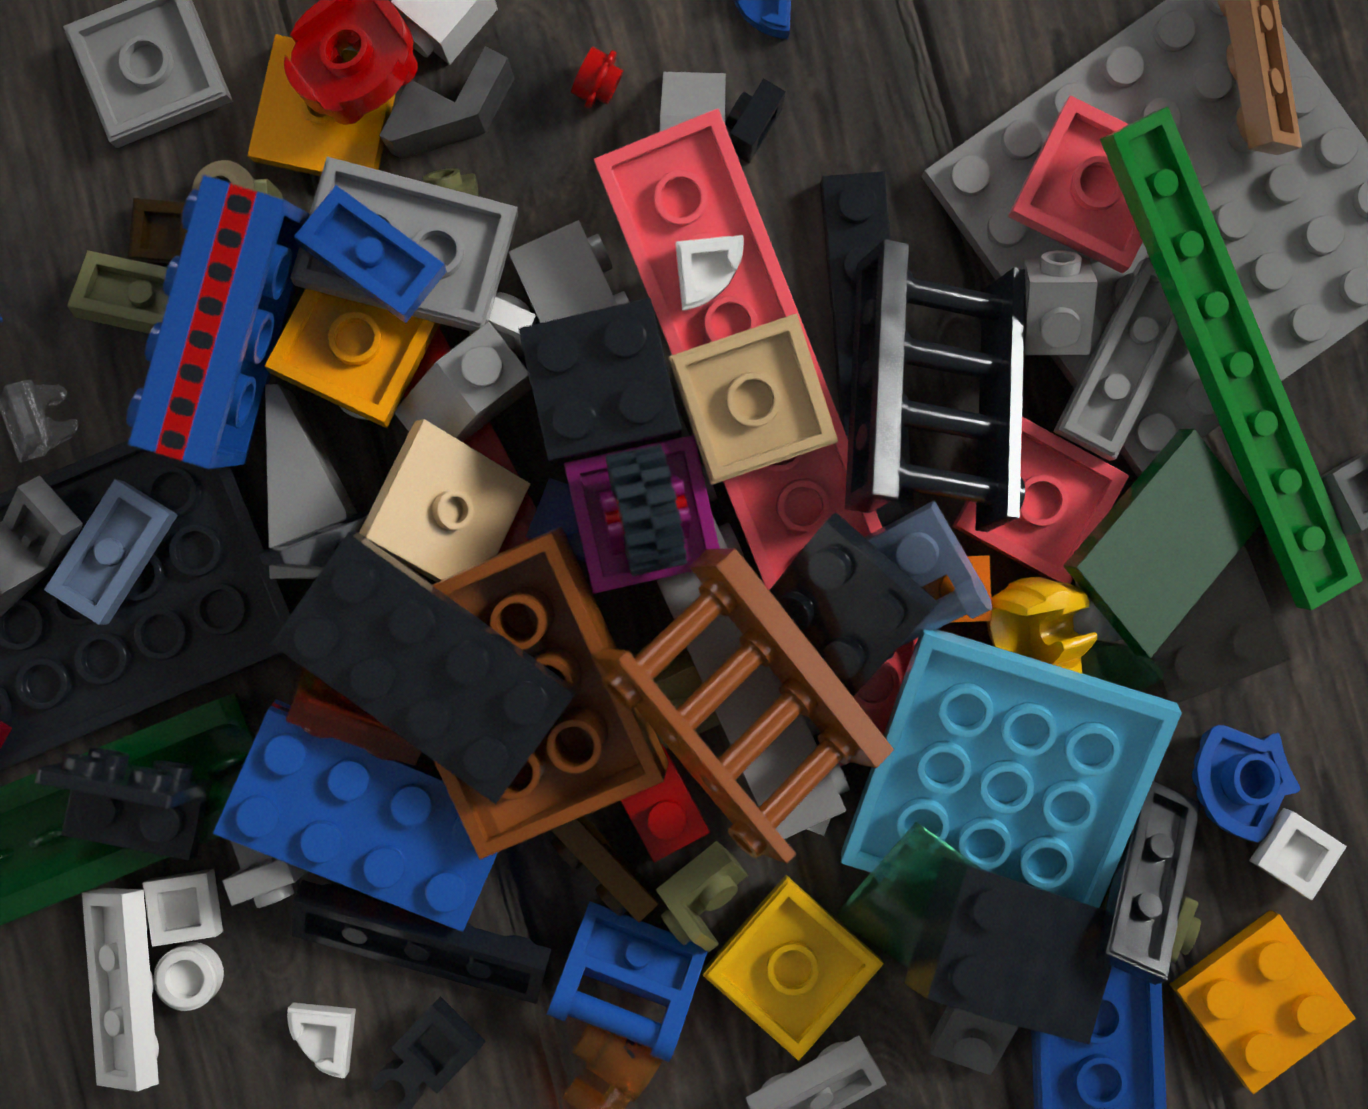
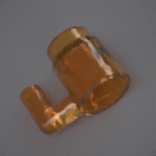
(618, 1062)

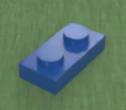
(370, 253)

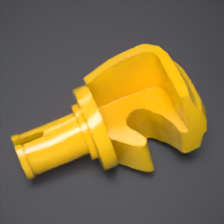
(1037, 621)

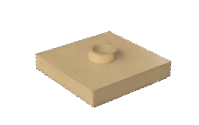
(753, 399)
(443, 505)

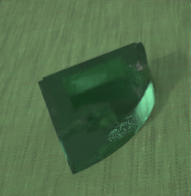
(1120, 666)

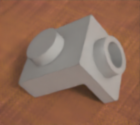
(1059, 304)
(260, 878)

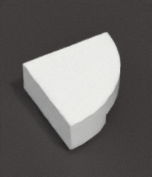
(706, 268)
(324, 1035)

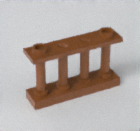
(806, 689)

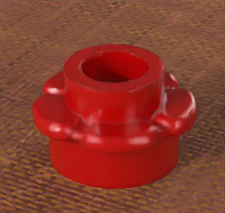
(597, 77)

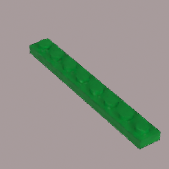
(1231, 357)

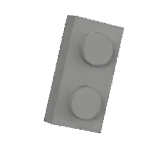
(832, 1081)

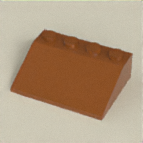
(596, 745)

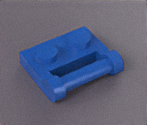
(634, 960)

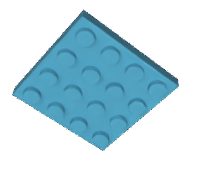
(1013, 766)

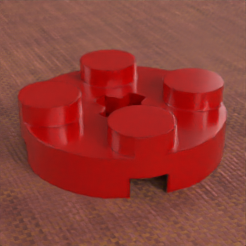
(367, 80)

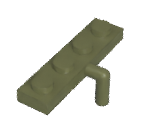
(123, 292)

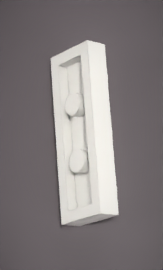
(120, 988)

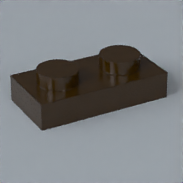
(621, 884)

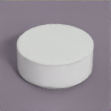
(188, 976)

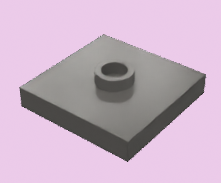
(147, 66)

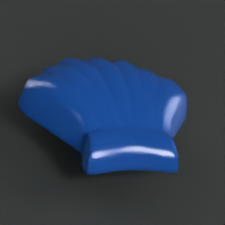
(1242, 780)

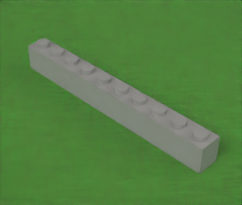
(567, 279)

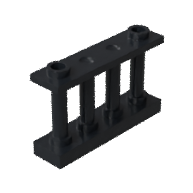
(882, 409)

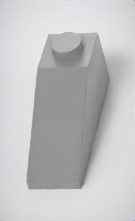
(300, 478)

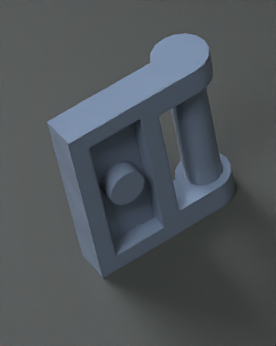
(926, 551)

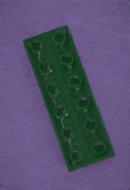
(46, 867)

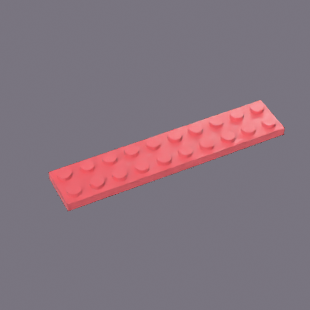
(693, 188)

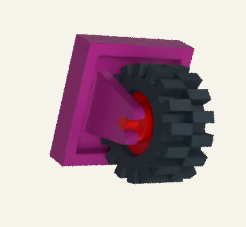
(641, 512)

